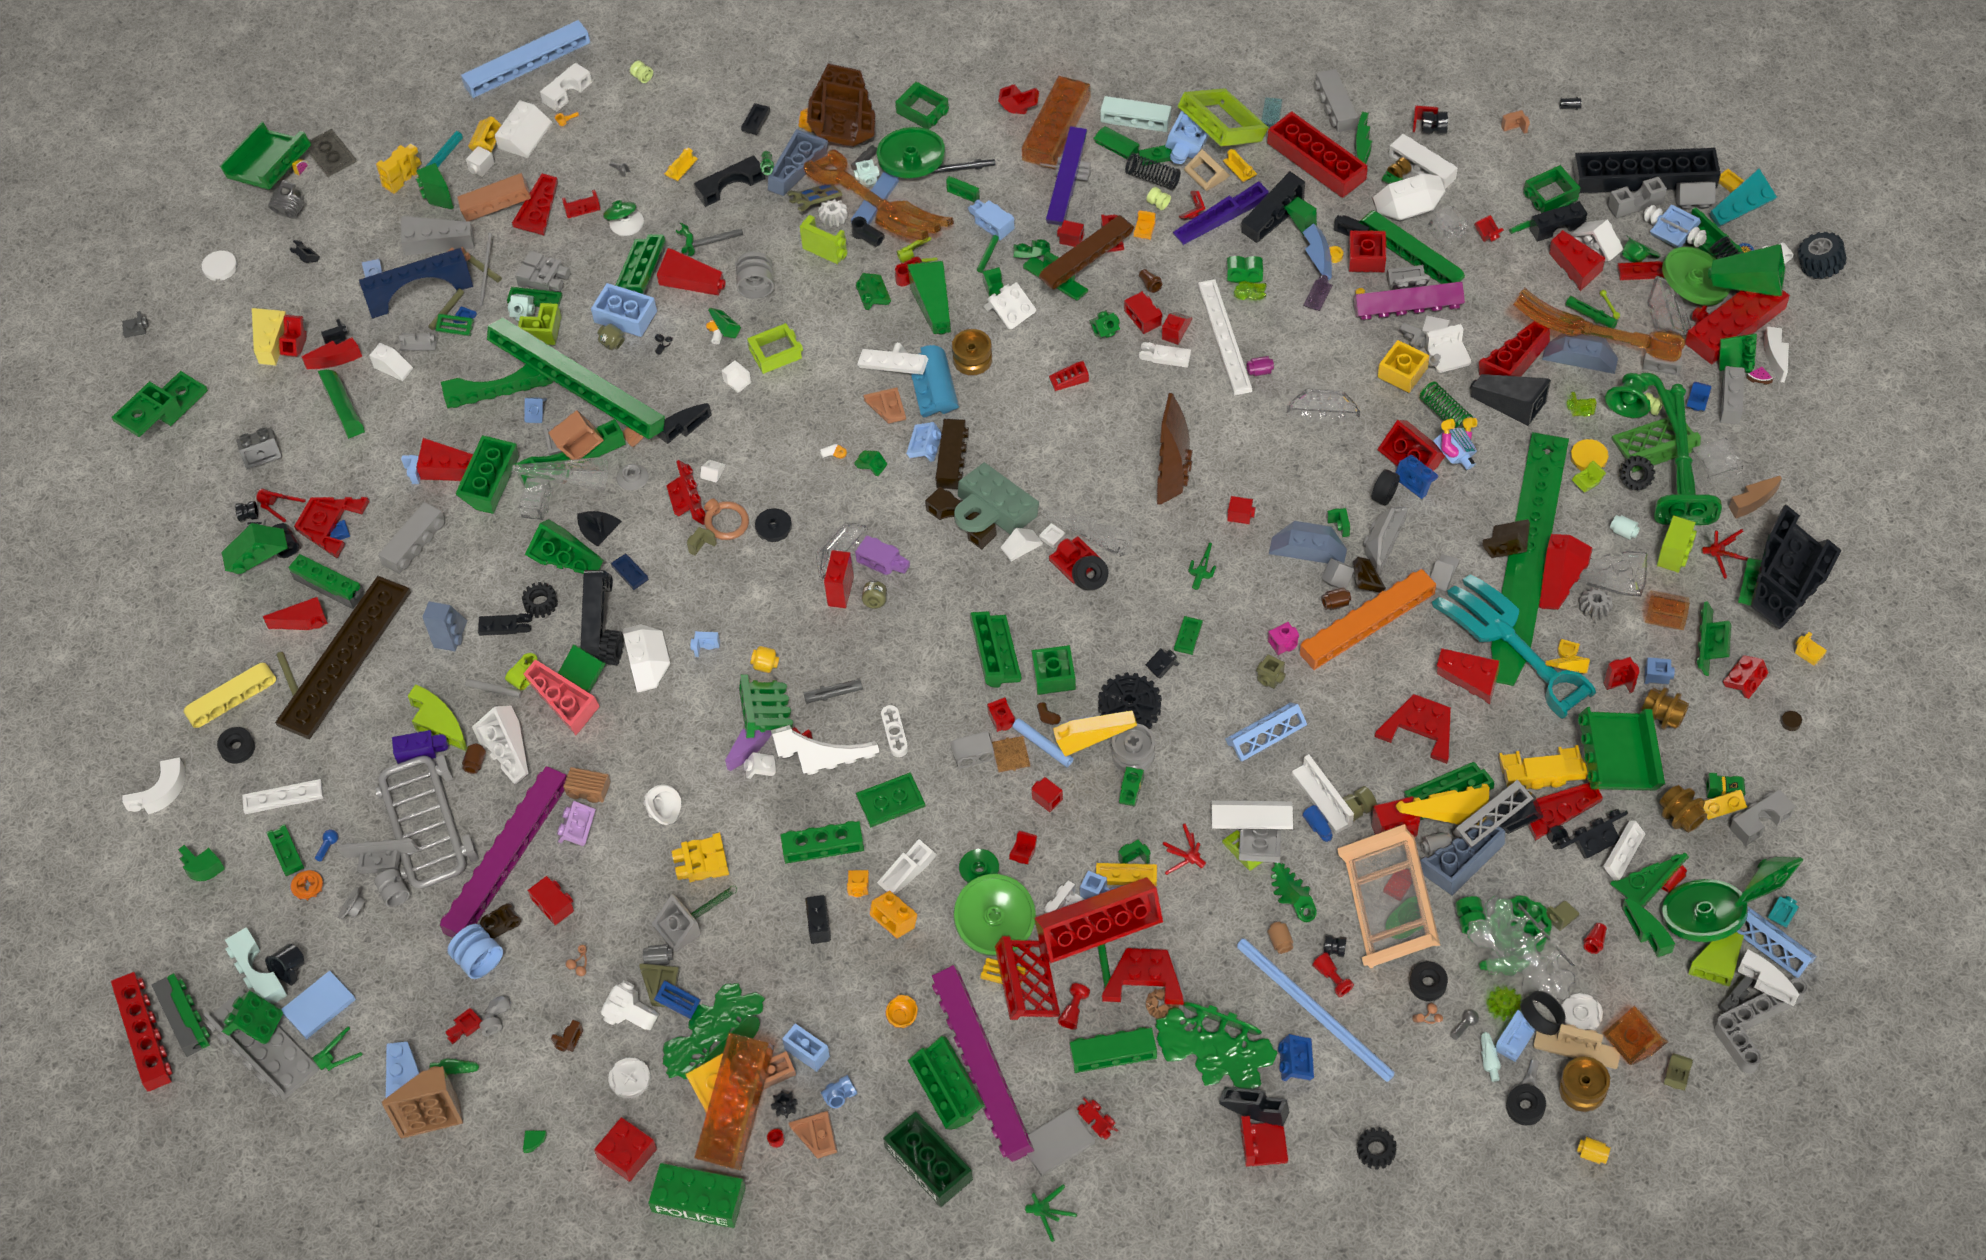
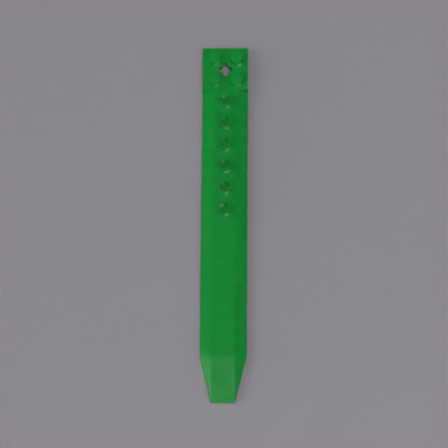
(1526, 570)

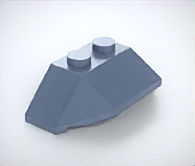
(1582, 351)
(1308, 542)

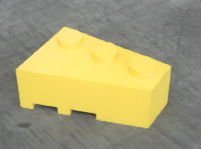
(267, 328)

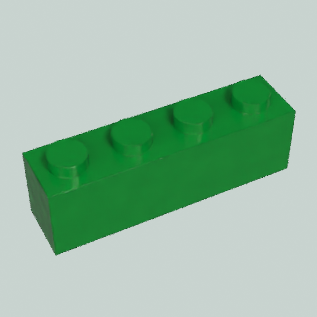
(1113, 1050)

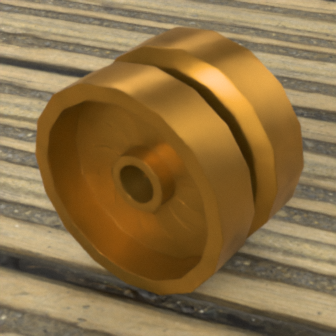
(972, 352)
(1584, 1084)

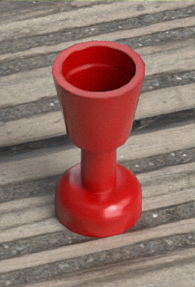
(1327, 968)
(1070, 1015)

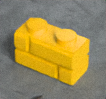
(485, 134)

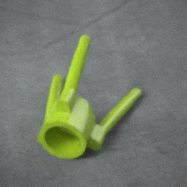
(906, 253)

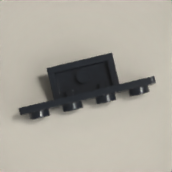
(1595, 837)

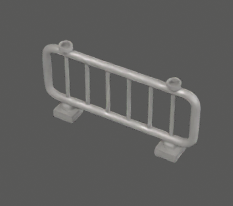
(460, 851)

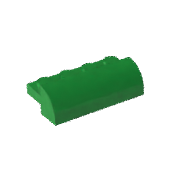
(641, 263)
(995, 648)
(1457, 780)
(946, 1084)

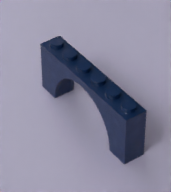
(381, 287)

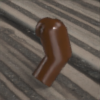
(1047, 716)

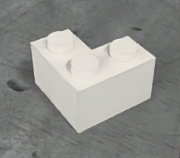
(1599, 237)

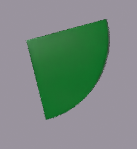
(533, 1139)

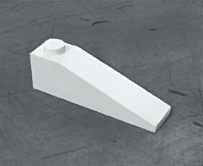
(502, 736)

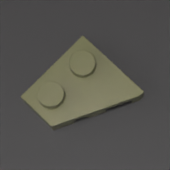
(654, 977)

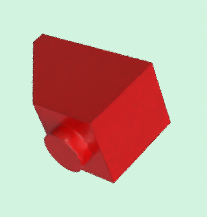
(1175, 327)

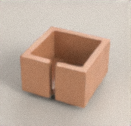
(575, 436)

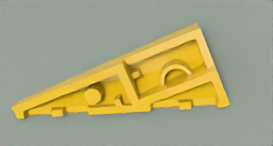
(1448, 806)

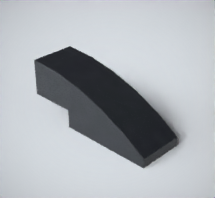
(684, 422)
(1256, 1105)

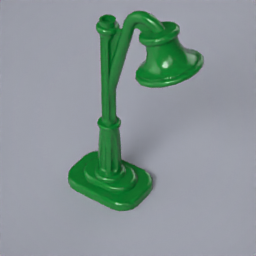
(1633, 403)

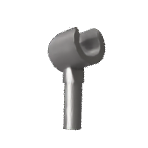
(623, 168)

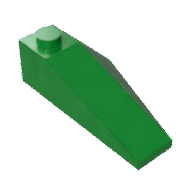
(560, 548)
(1769, 877)

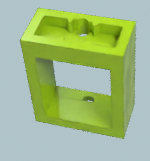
(779, 359)

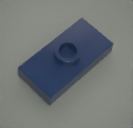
(629, 571)

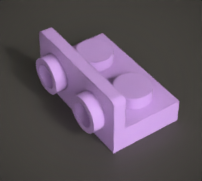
(576, 823)

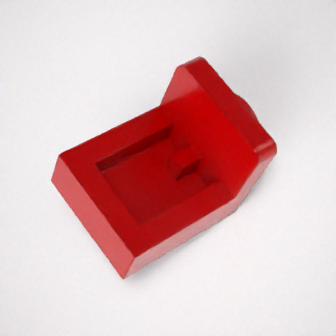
(1488, 229)
(1024, 847)

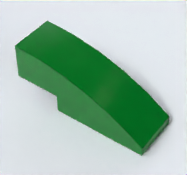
(1648, 928)

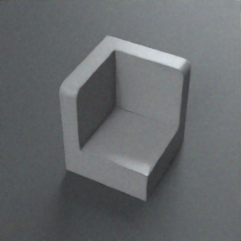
(1338, 573)

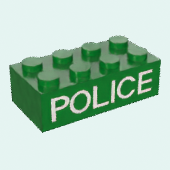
(697, 1195)

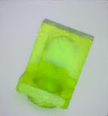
(1581, 407)

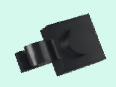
(305, 253)

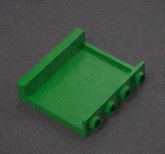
(264, 156)
(1621, 750)

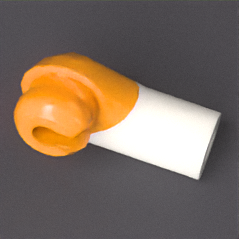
(717, 334)
(834, 450)

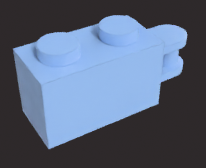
(992, 218)

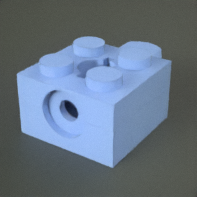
(1185, 139)

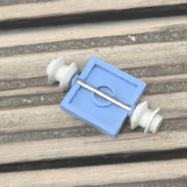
(1675, 226)

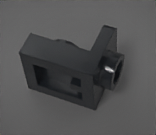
(335, 334)

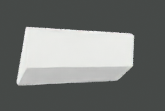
(1252, 814)

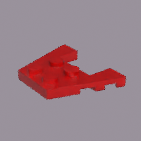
(321, 517)
(1423, 718)
(1144, 968)

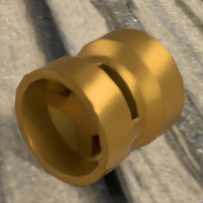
(1400, 168)

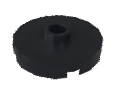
(773, 532)

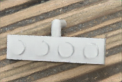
(898, 360)

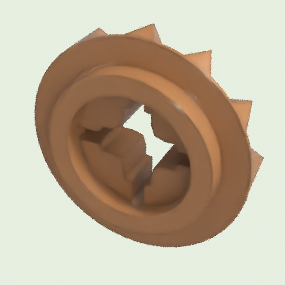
(1152, 1004)

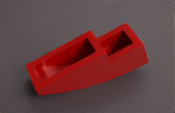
(332, 355)

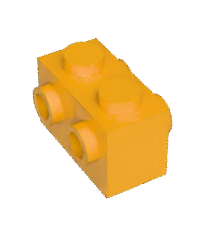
(893, 914)

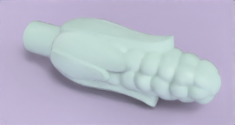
(1490, 1059)

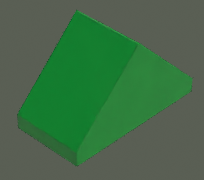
(1302, 213)

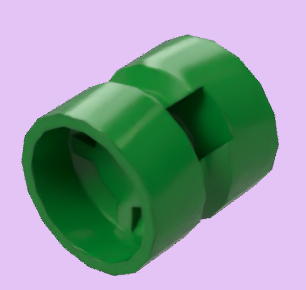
(1469, 910)

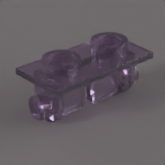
(1318, 293)

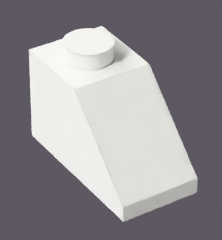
(390, 362)

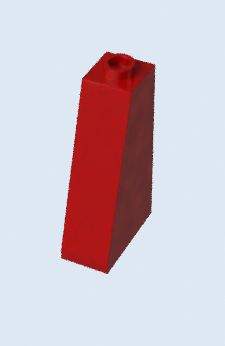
(689, 274)

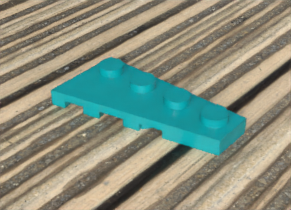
(1745, 198)

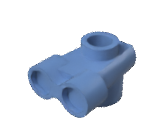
(837, 1092)

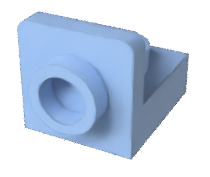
(410, 464)
(705, 640)

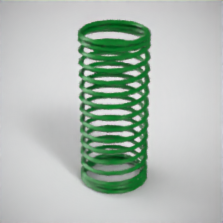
(1457, 423)

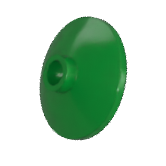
(619, 210)
(978, 859)

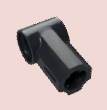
(864, 231)

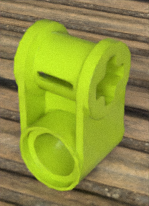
(515, 675)

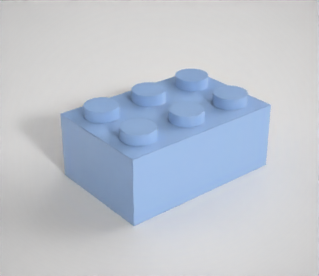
(624, 309)

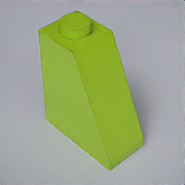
(1718, 960)

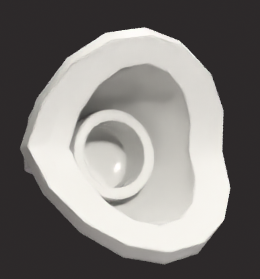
(663, 804)

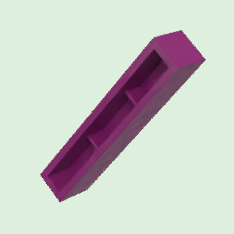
(1409, 299)

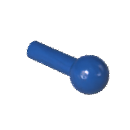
(329, 837)

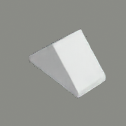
(1020, 543)

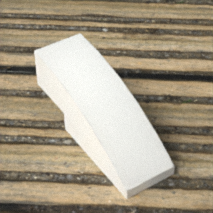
(1776, 352)
(907, 867)
(1768, 978)

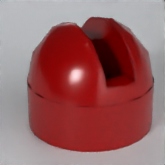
(775, 1138)

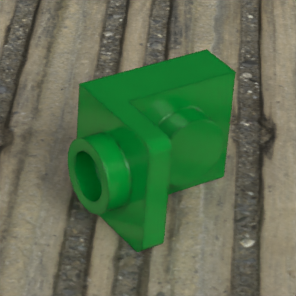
(1341, 519)

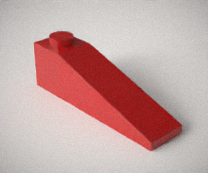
(1563, 565)

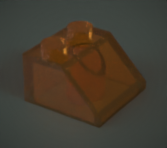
(1667, 610)
(1635, 1036)

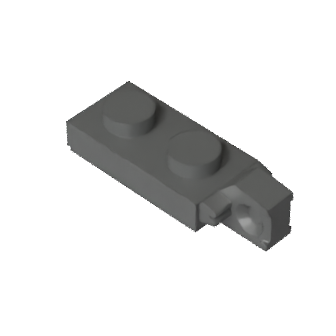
(1738, 993)

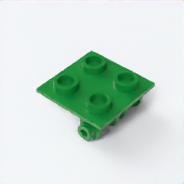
(1738, 352)

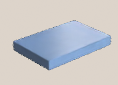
(318, 1004)

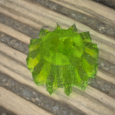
(1497, 1005)

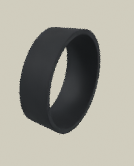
(1536, 1020)

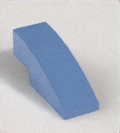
(1319, 250)

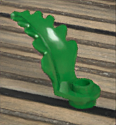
(1292, 892)

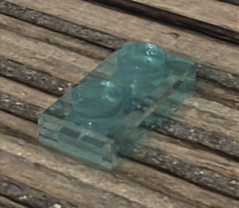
(1271, 111)

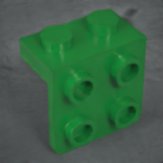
(253, 1016)

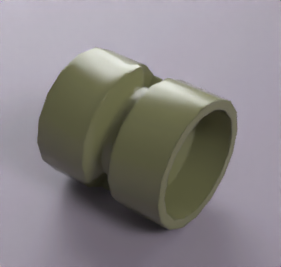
(1360, 802)

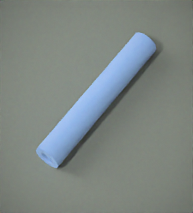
(1042, 742)

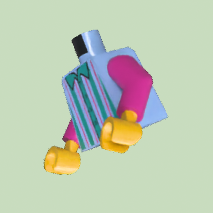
(1457, 442)

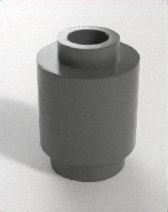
(657, 955)

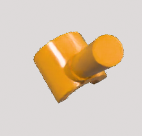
(562, 120)

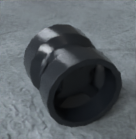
(246, 511)
(1335, 945)

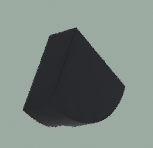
(1556, 833)

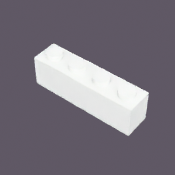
(1422, 160)

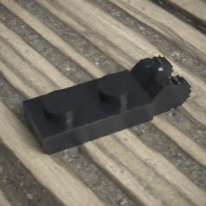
(504, 624)

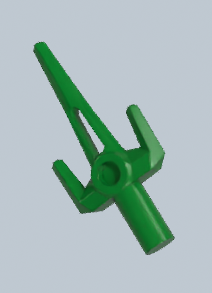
(1201, 571)

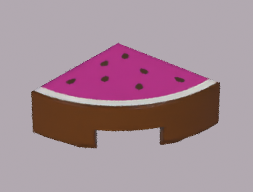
(1760, 375)

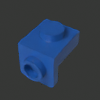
(1699, 396)

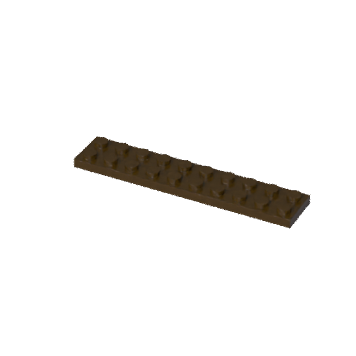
(343, 657)

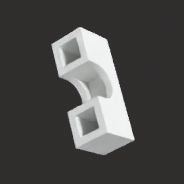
(555, 93)

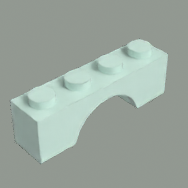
(245, 949)

